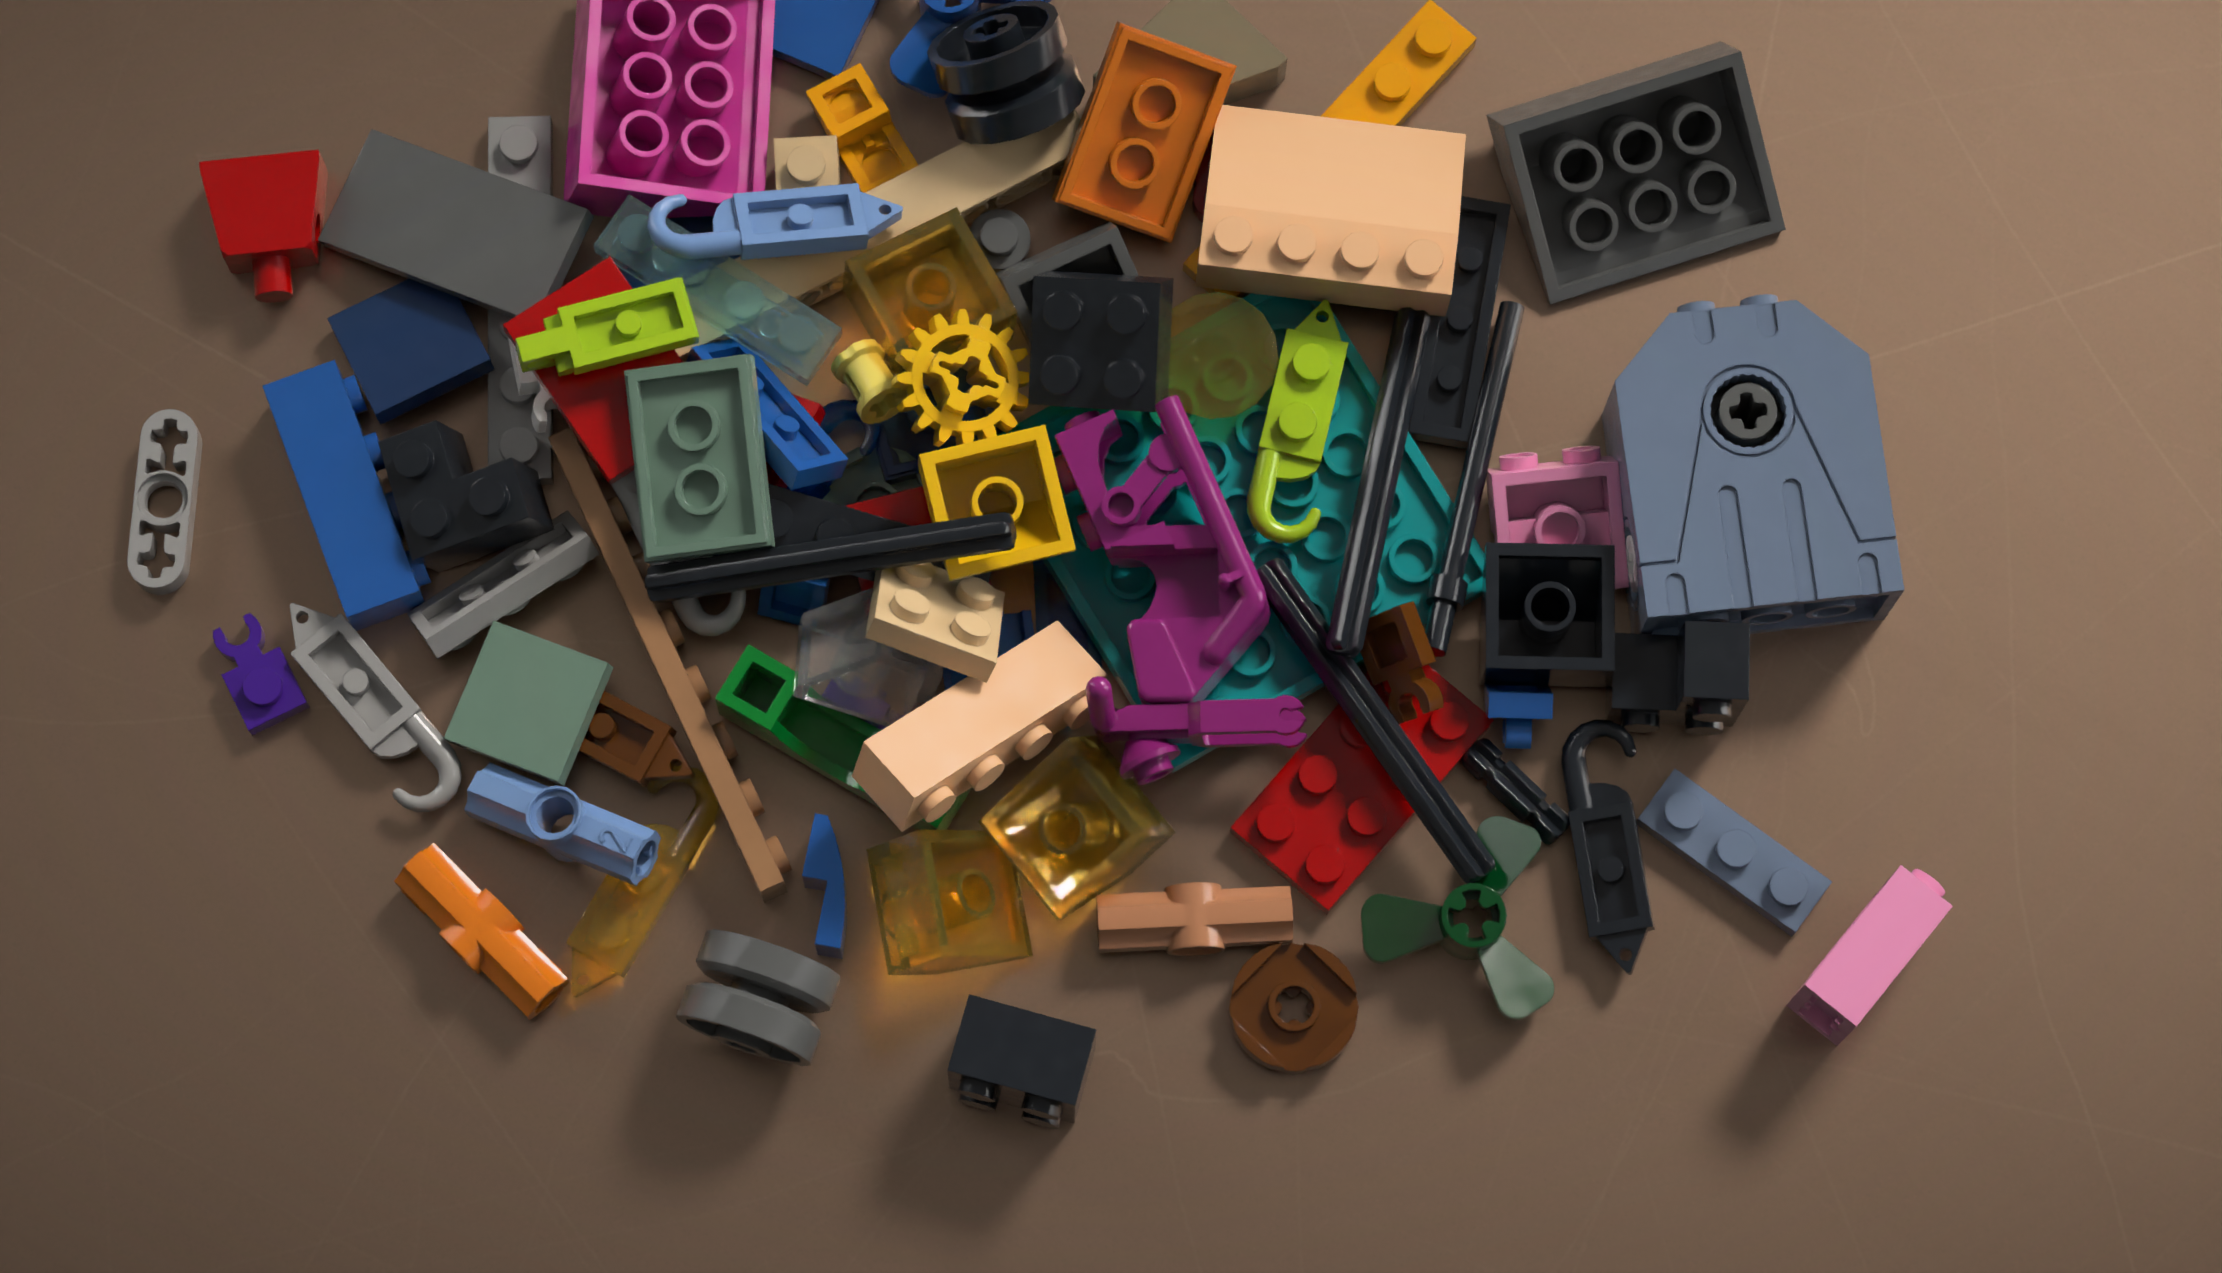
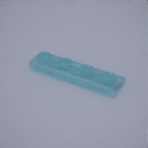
(725, 295)

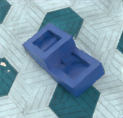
(825, 872)

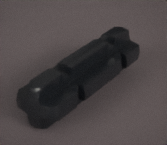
(1516, 790)

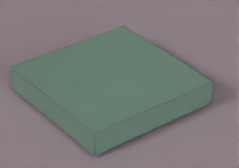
(528, 703)

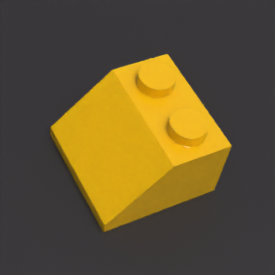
(996, 476)

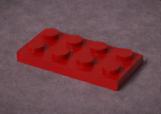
(1336, 802)

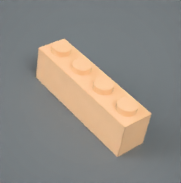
(977, 728)

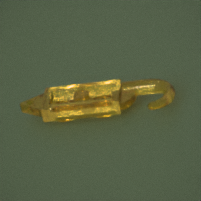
(626, 914)

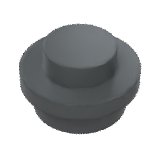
(1002, 237)

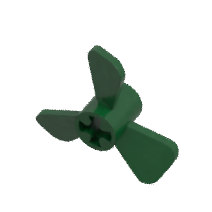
(1402, 926)

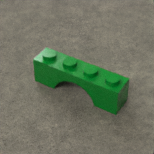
(827, 740)

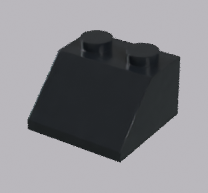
(1547, 615)

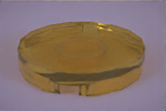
(1220, 355)

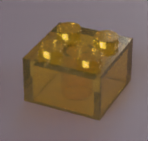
(922, 275)

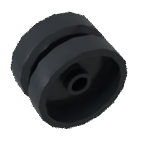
(1006, 72)

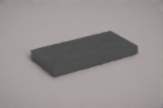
(454, 226)

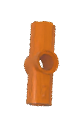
(481, 931)

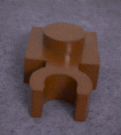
(1395, 653)

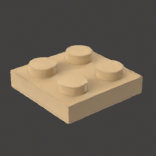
(937, 618)

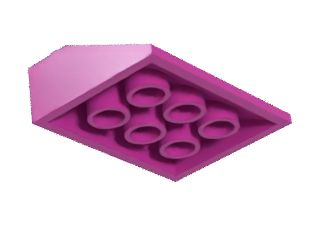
(668, 102)

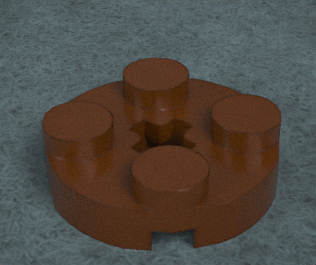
(1293, 970)

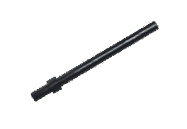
(1447, 588)

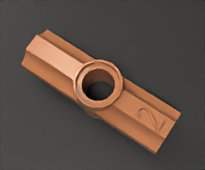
(1194, 919)

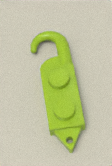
(1297, 420)

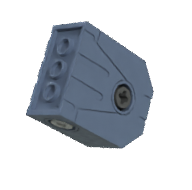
(1752, 473)

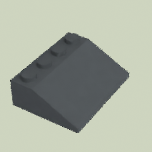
(1638, 170)

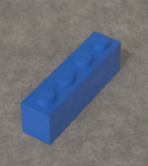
(345, 494)

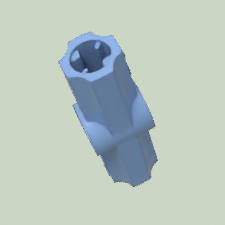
(592, 838)

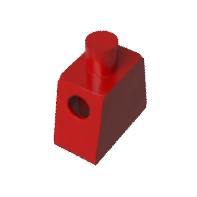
(268, 215)

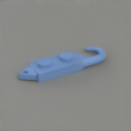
(779, 223)

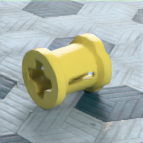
(869, 380)

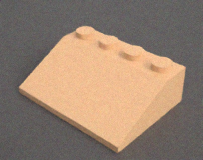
(1332, 210)

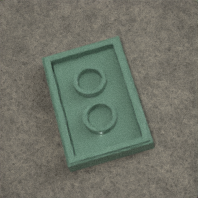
(699, 458)

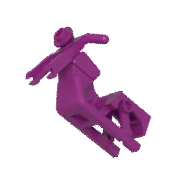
(1204, 602)

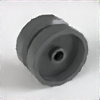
(758, 997)

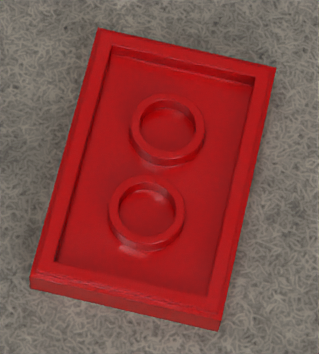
(597, 399)

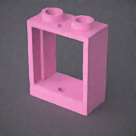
(1871, 953)

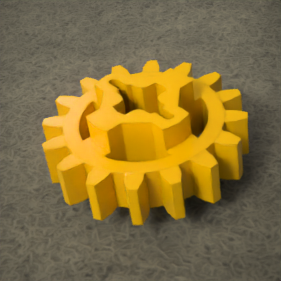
(937, 372)

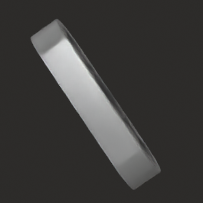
(151, 455)

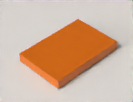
(1144, 132)

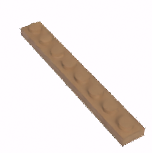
(683, 686)

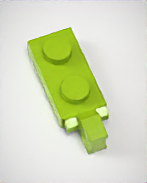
(612, 330)

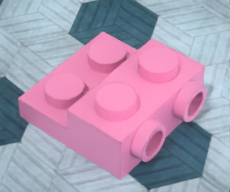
(1559, 502)

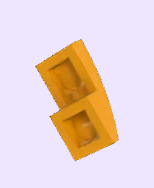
(864, 128)

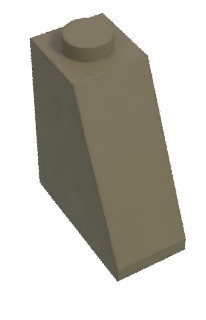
(1225, 34)

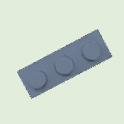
(1733, 852)

